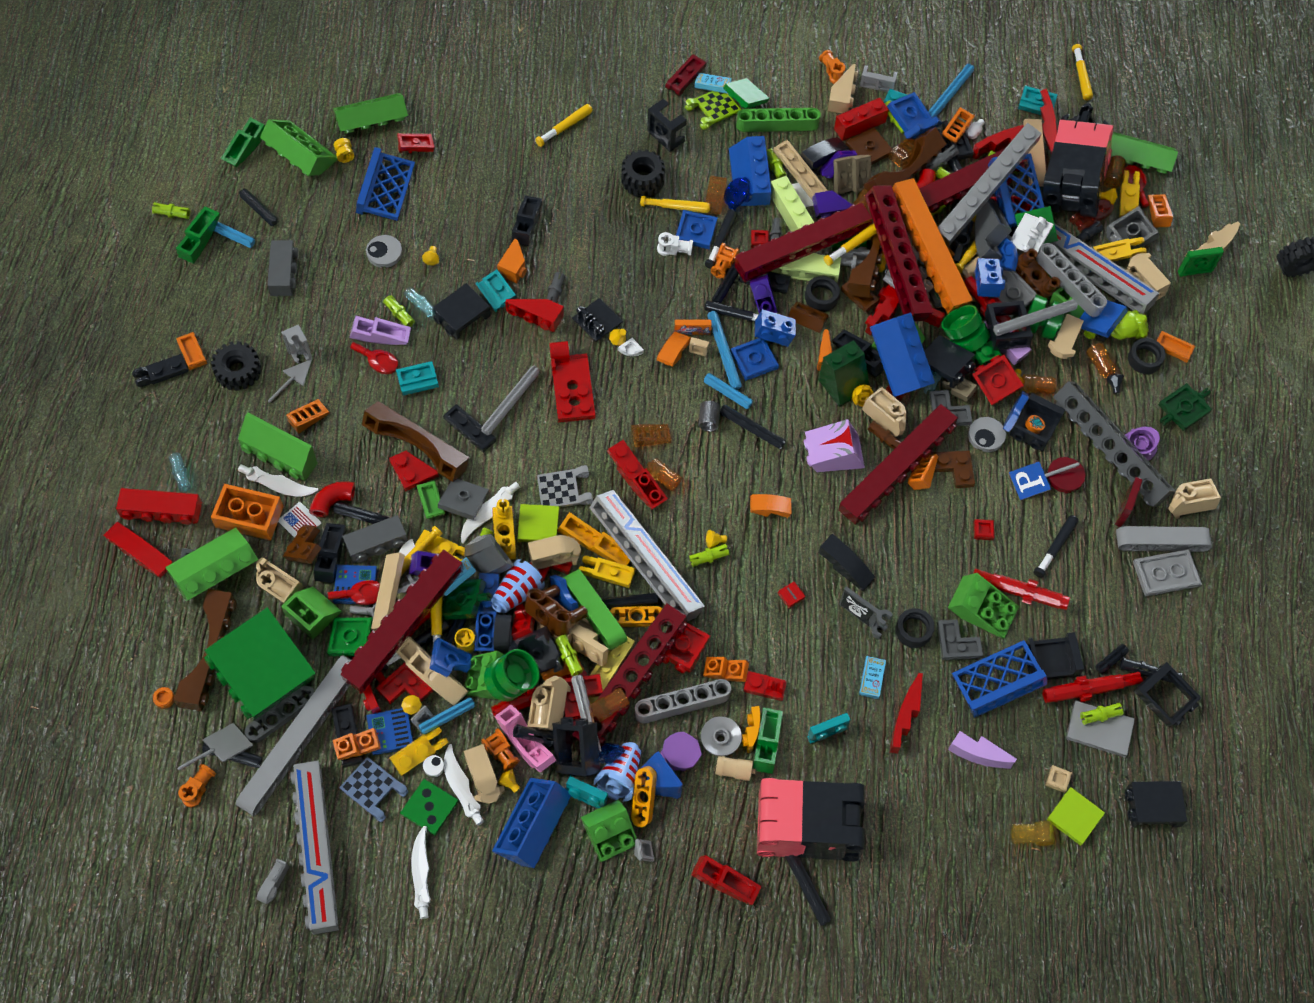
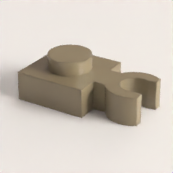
(963, 390)

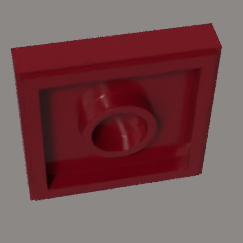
(1128, 502)

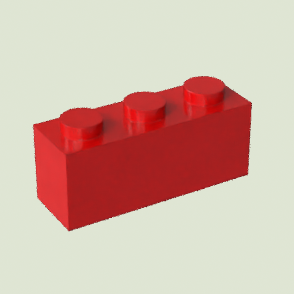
(861, 119)

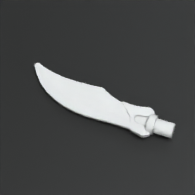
(276, 482)
(485, 511)
(460, 785)
(420, 873)

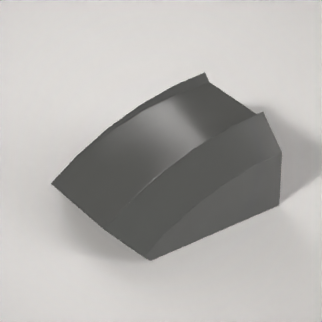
(1131, 226)
(487, 555)

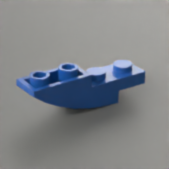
(486, 615)

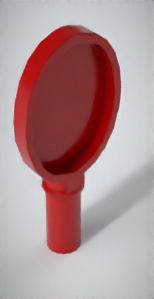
(1142, 181)
(379, 360)
(361, 593)

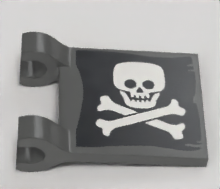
(865, 611)

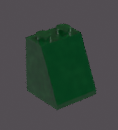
(843, 372)

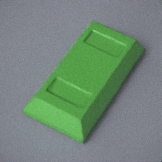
(430, 497)

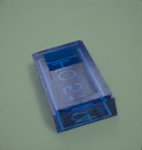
(610, 753)

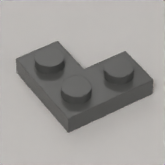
(962, 412)
(954, 646)

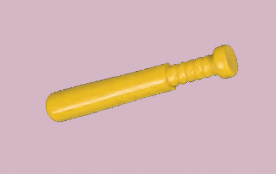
(694, 206)
(968, 255)
(420, 547)

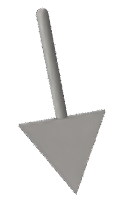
(296, 373)

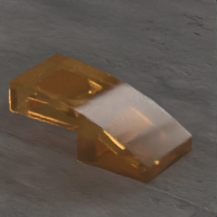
(716, 193)

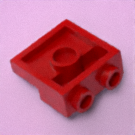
(997, 379)
(686, 649)

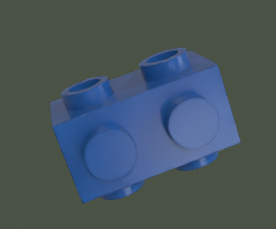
(989, 277)
(775, 328)

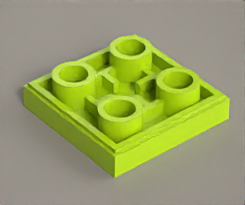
(537, 522)
(1075, 816)

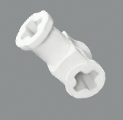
(673, 245)

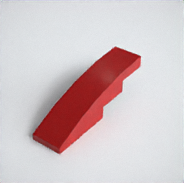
(1049, 126)
(996, 141)
(138, 549)
(909, 708)

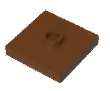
(870, 144)

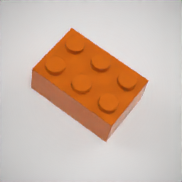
(248, 511)

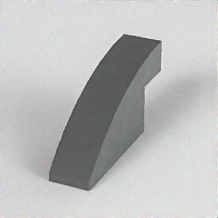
(990, 230)

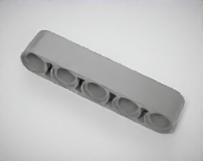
(1050, 259)
(1163, 538)
(675, 708)

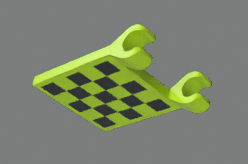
(715, 106)

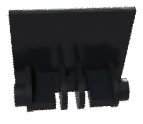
(597, 319)

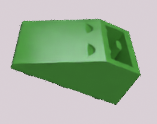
(983, 605)

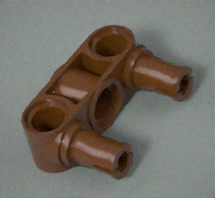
(1028, 266)
(549, 613)

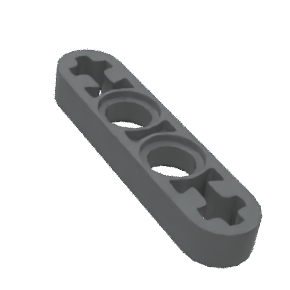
(278, 711)

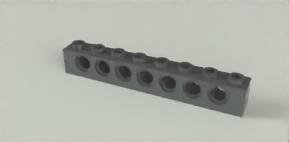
(1065, 397)

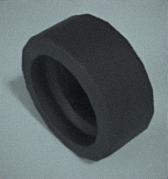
(825, 282)
(1147, 344)
(921, 615)
(502, 633)

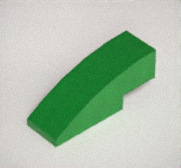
(244, 142)
(198, 235)
(767, 740)

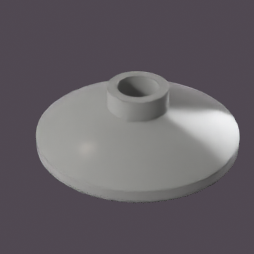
(721, 727)

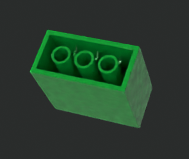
(259, 664)

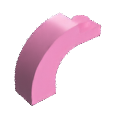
(532, 752)

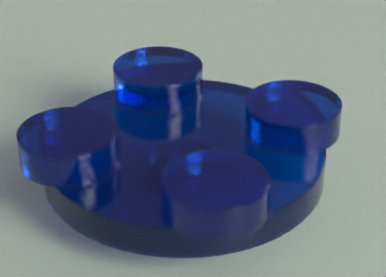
(737, 193)

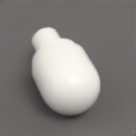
(974, 129)

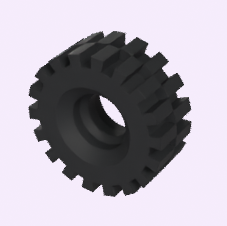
(1297, 258)
(236, 354)

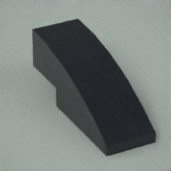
(822, 152)
(526, 220)
(872, 357)
(330, 553)
(846, 562)

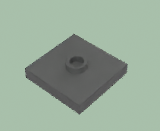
(463, 498)

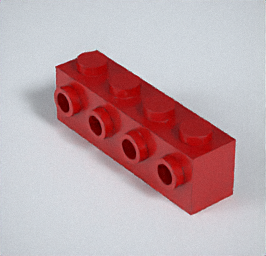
(159, 506)

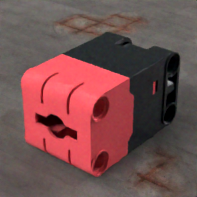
(1078, 167)
(810, 819)

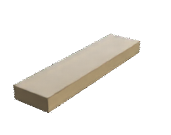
(1037, 153)
(799, 168)
(388, 587)

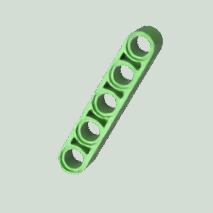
(778, 119)
(598, 614)

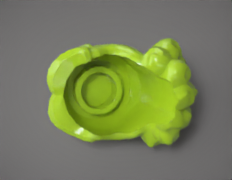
(1132, 325)

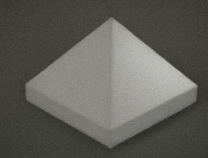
(421, 716)
(643, 850)

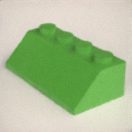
(370, 112)
(297, 147)
(1143, 152)
(277, 447)
(211, 563)

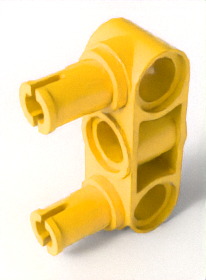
(504, 522)

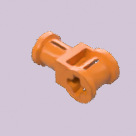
(834, 67)
(724, 260)
(500, 749)
(196, 786)

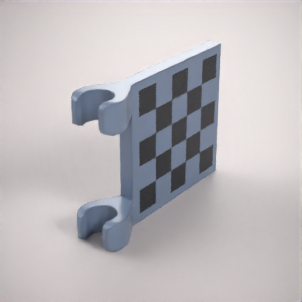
(370, 785)

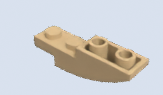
(1221, 238)
(586, 643)
(419, 662)

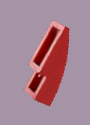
(726, 880)

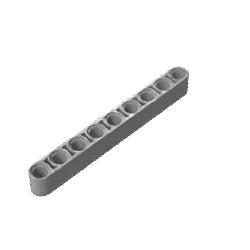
(294, 740)

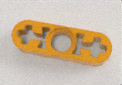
(630, 610)
(638, 804)

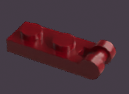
(685, 74)

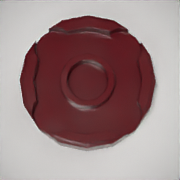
(1067, 480)

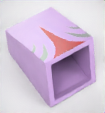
(834, 447)

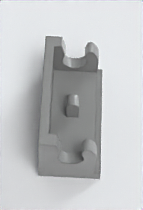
(877, 81)
(296, 343)

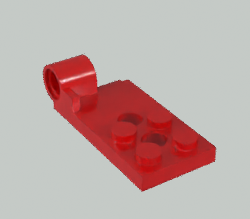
(571, 370)

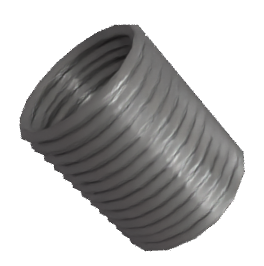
(709, 415)

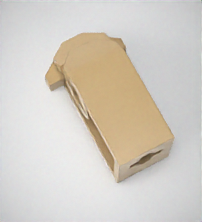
(1147, 272)
(1066, 337)
(886, 411)
(1194, 498)
(553, 551)
(281, 585)
(548, 703)
(483, 775)

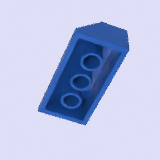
(750, 160)
(902, 354)
(532, 822)

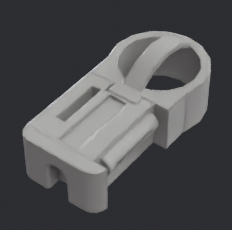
(272, 882)

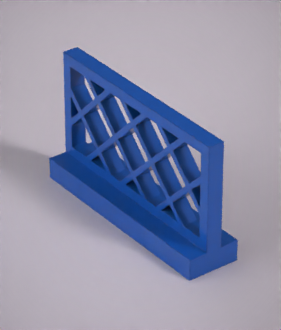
(370, 184)
(1004, 197)
(1006, 693)

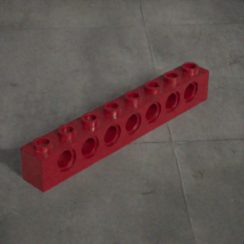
(898, 252)
(667, 616)

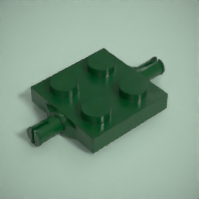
(1185, 407)
(464, 600)

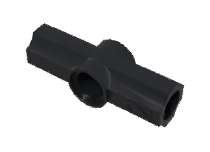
(964, 237)

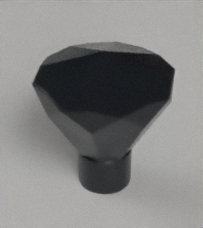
(1115, 381)

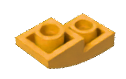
(751, 733)

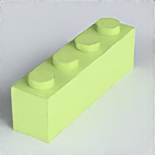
(789, 204)
(811, 267)

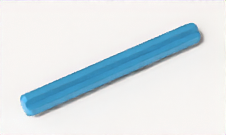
(951, 90)
(724, 350)

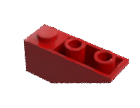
(537, 311)

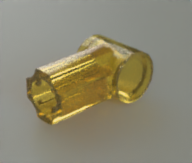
(1039, 833)

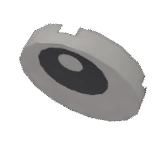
(384, 251)
(986, 434)

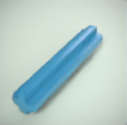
(234, 235)
(728, 391)
(446, 715)

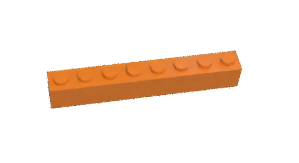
(931, 246)

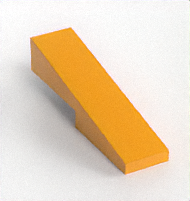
(593, 540)

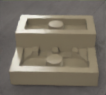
(851, 173)

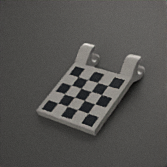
(561, 488)

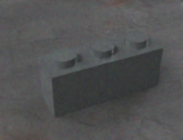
(282, 268)
(375, 539)

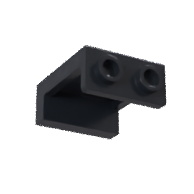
(460, 310)
(949, 360)
(1044, 409)
(1056, 656)
(1156, 803)

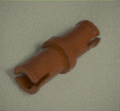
(884, 435)

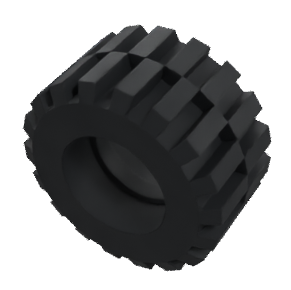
(643, 162)

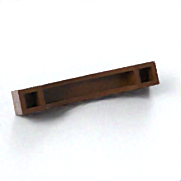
(925, 147)
(862, 276)
(385, 421)
(194, 688)

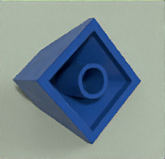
(667, 781)

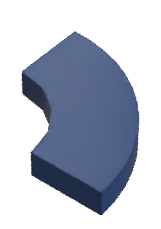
(917, 130)
(1009, 255)
(1015, 411)
(565, 598)

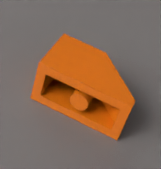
(512, 263)

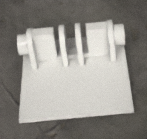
(1031, 233)

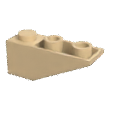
(841, 91)

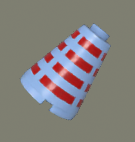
(515, 586)
(619, 777)

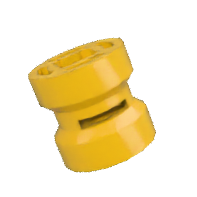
(343, 149)
(463, 637)

